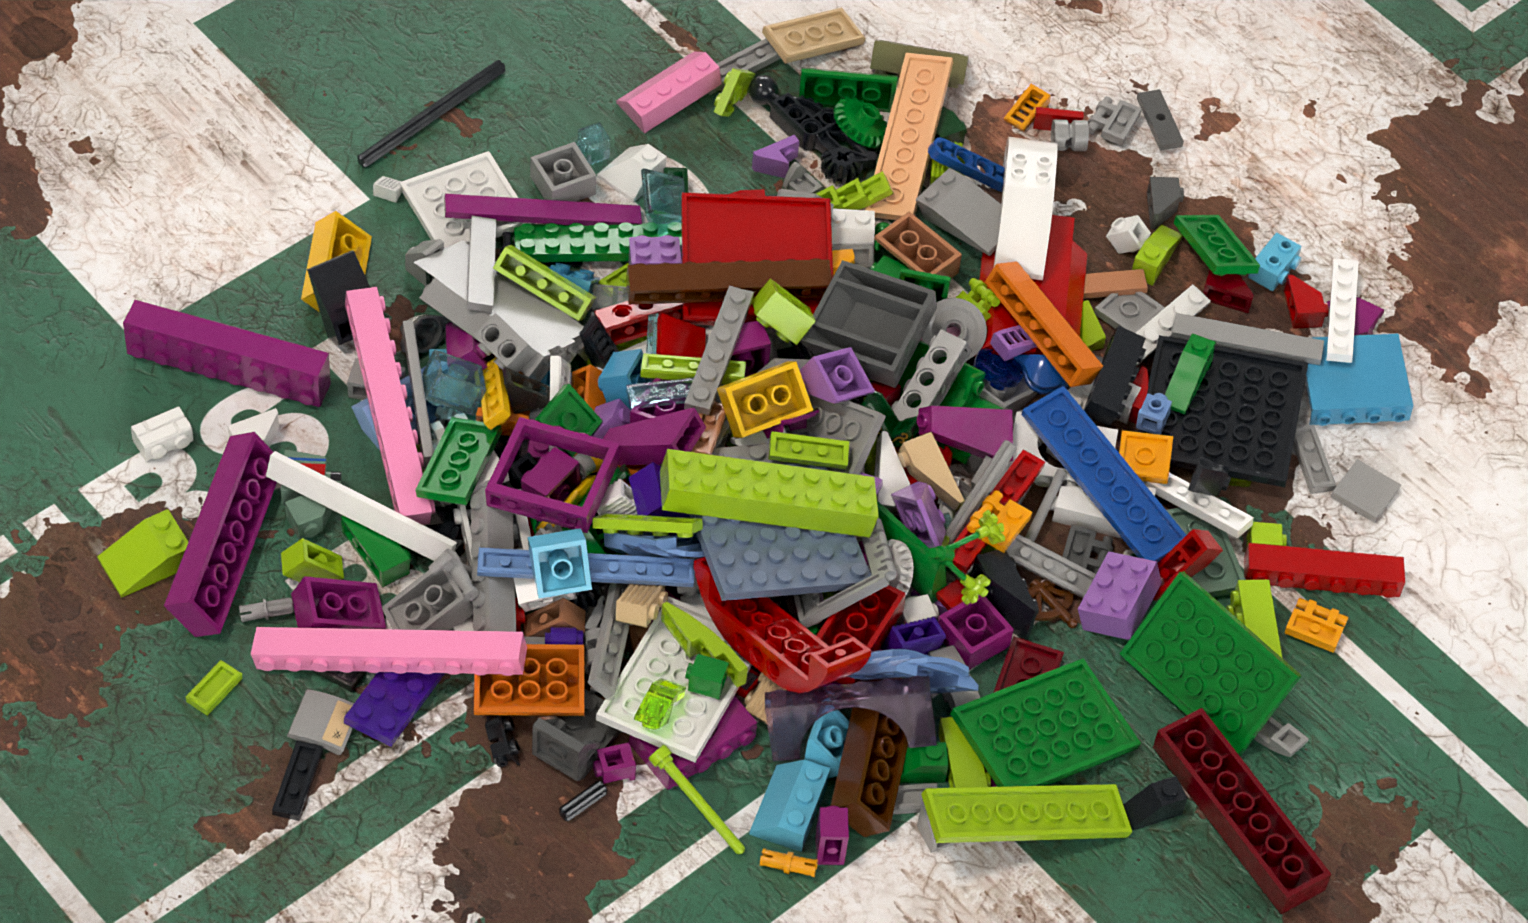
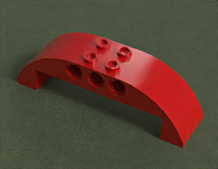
(777, 641)

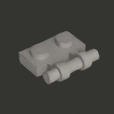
(1120, 122)

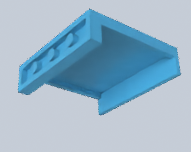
(1362, 391)

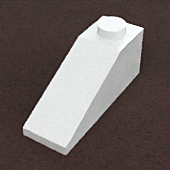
(890, 471)

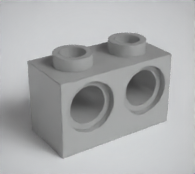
(504, 345)

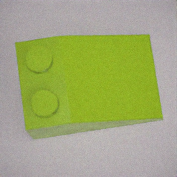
(145, 554)

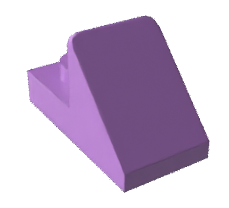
(776, 157)

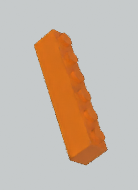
(1044, 324)

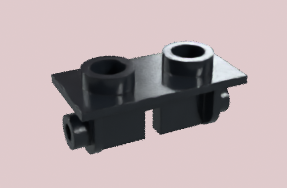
(507, 747)

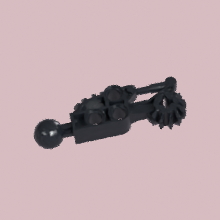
(814, 129)

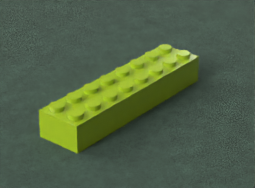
(768, 493)

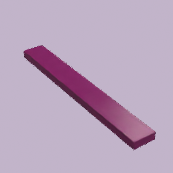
(539, 210)

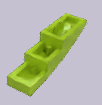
(858, 194)
(699, 639)

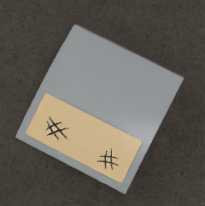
(322, 721)

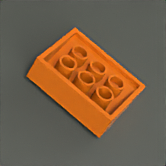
(549, 685)

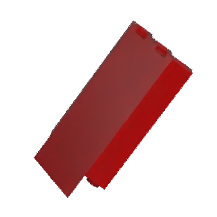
(1061, 282)

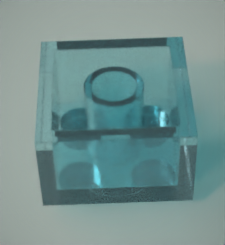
(453, 383)

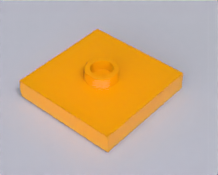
(1147, 455)

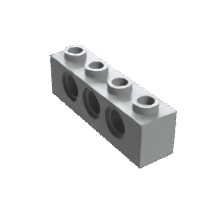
(943, 374)

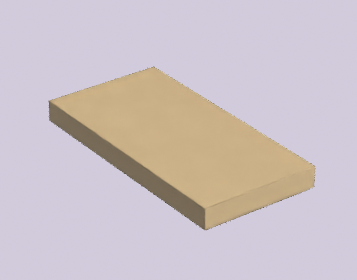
(813, 35)

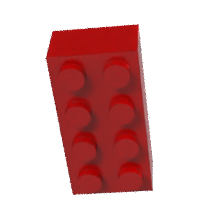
(865, 620)

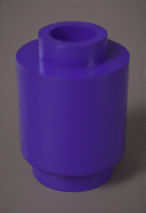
(564, 636)

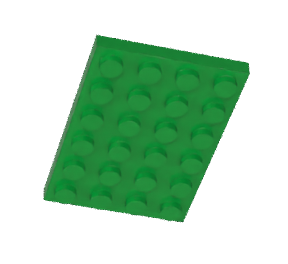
(1210, 662)
(1045, 727)

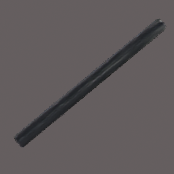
(431, 113)

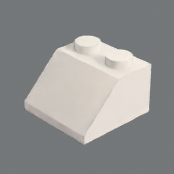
(852, 226)

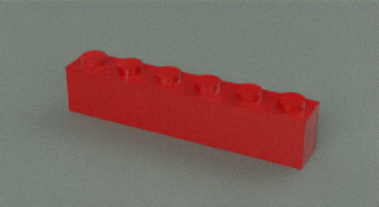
(1325, 570)

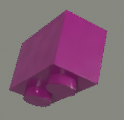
(832, 835)

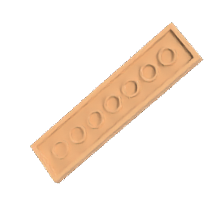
(911, 131)

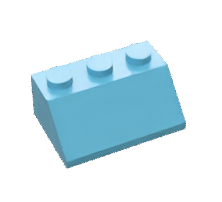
(791, 803)

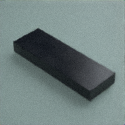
(297, 780)

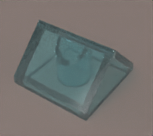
(662, 196)

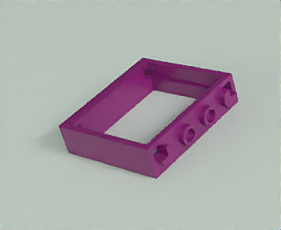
(545, 508)

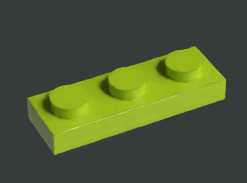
(808, 450)

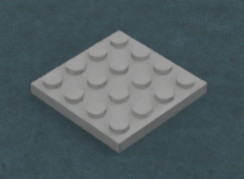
(847, 423)

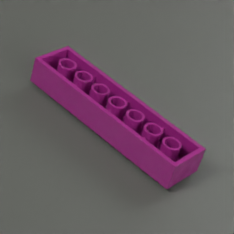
(227, 353)
(222, 537)

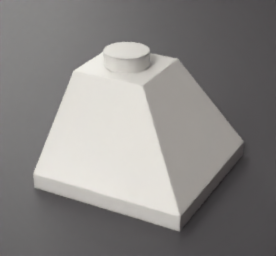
(625, 171)

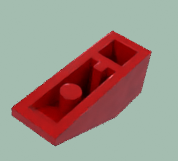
(1189, 555)

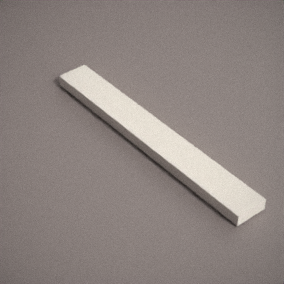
(357, 507)

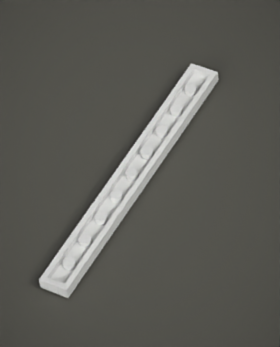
(1189, 303)

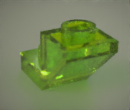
(658, 703)

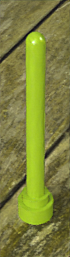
(663, 759)

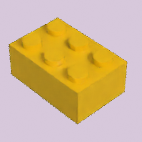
(764, 399)

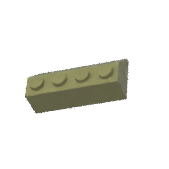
(890, 56)

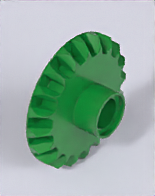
(860, 121)

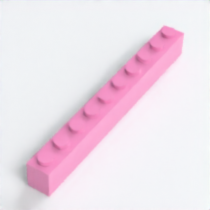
(387, 402)
(389, 650)

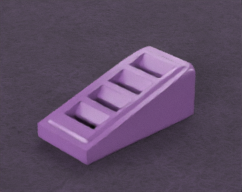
(1008, 351)

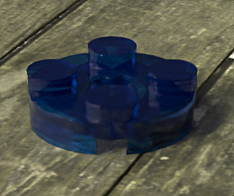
(998, 372)

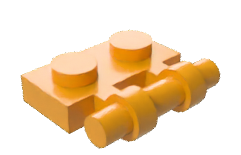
(1011, 515)
(1315, 629)

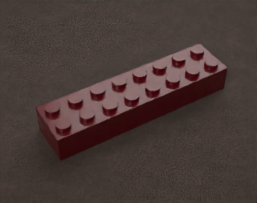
(1241, 811)

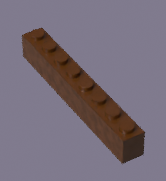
(710, 281)

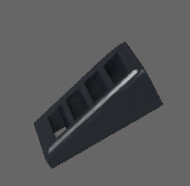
(600, 345)

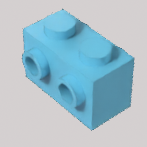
(1276, 261)

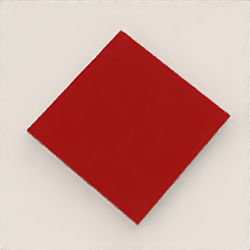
(751, 231)

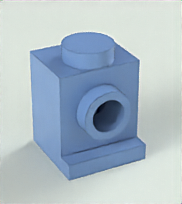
(1154, 408)

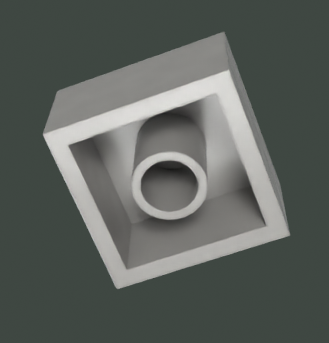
(563, 174)

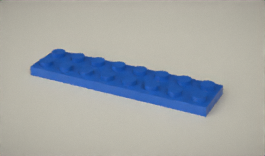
(1104, 475)

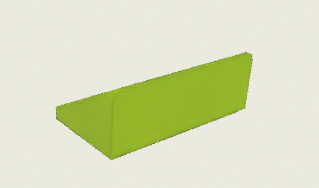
(1091, 330)

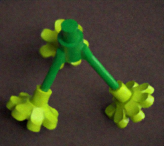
(946, 554)

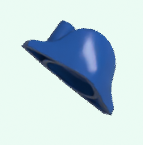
(1040, 374)

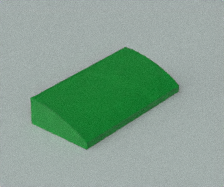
(928, 574)

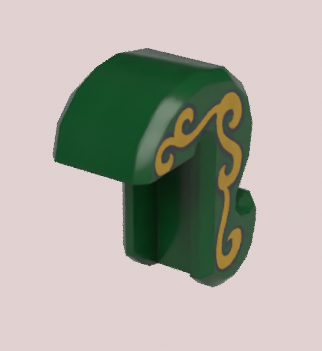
(898, 430)

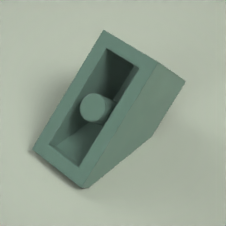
(306, 516)

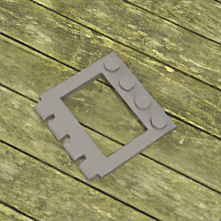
(813, 607)

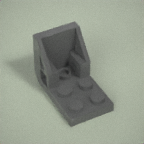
(573, 740)

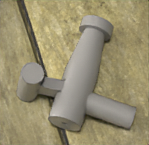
(460, 573)

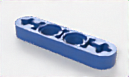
(947, 152)

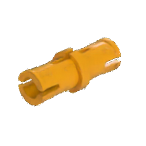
(788, 862)

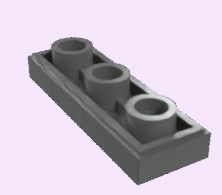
(1160, 120)

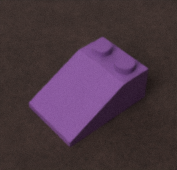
(920, 514)

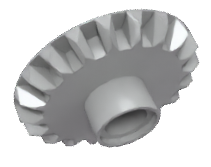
(962, 315)

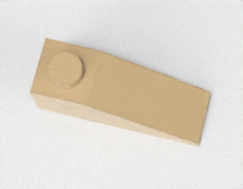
(928, 465)

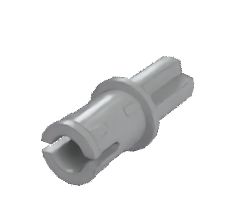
(267, 609)

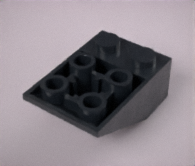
(330, 283)
(1007, 591)

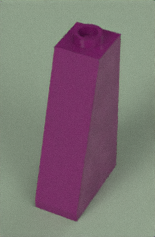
(968, 429)
(650, 438)

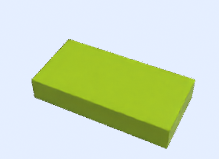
(214, 687)

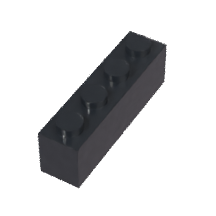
(1113, 379)

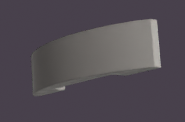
(1281, 739)

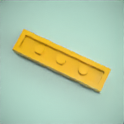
(495, 400)

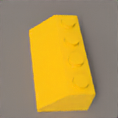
(332, 238)

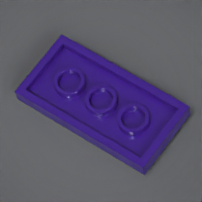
(390, 704)

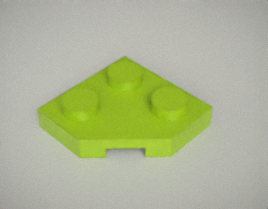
(735, 90)

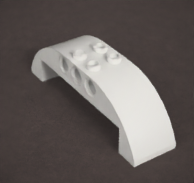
(1027, 204)

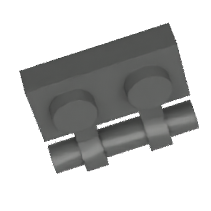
(1081, 543)

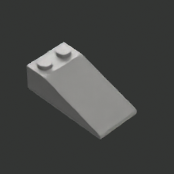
(962, 210)

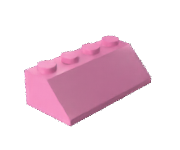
(671, 90)

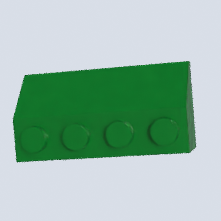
(832, 85)

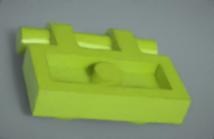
(980, 291)

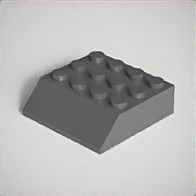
(873, 316)

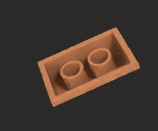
(919, 247)

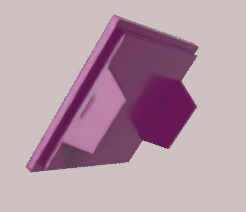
(793, 423)

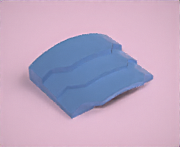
(653, 546)
(944, 673)

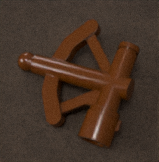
(1042, 590)

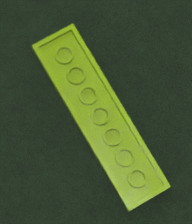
(1026, 813)

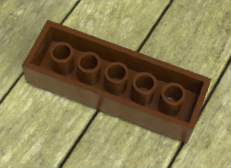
(870, 770)

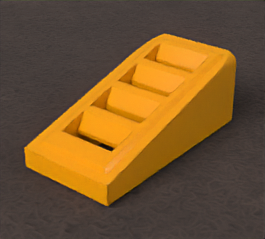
(1035, 93)

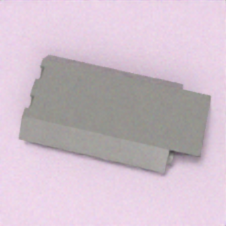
(531, 317)

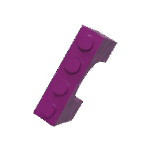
(733, 730)

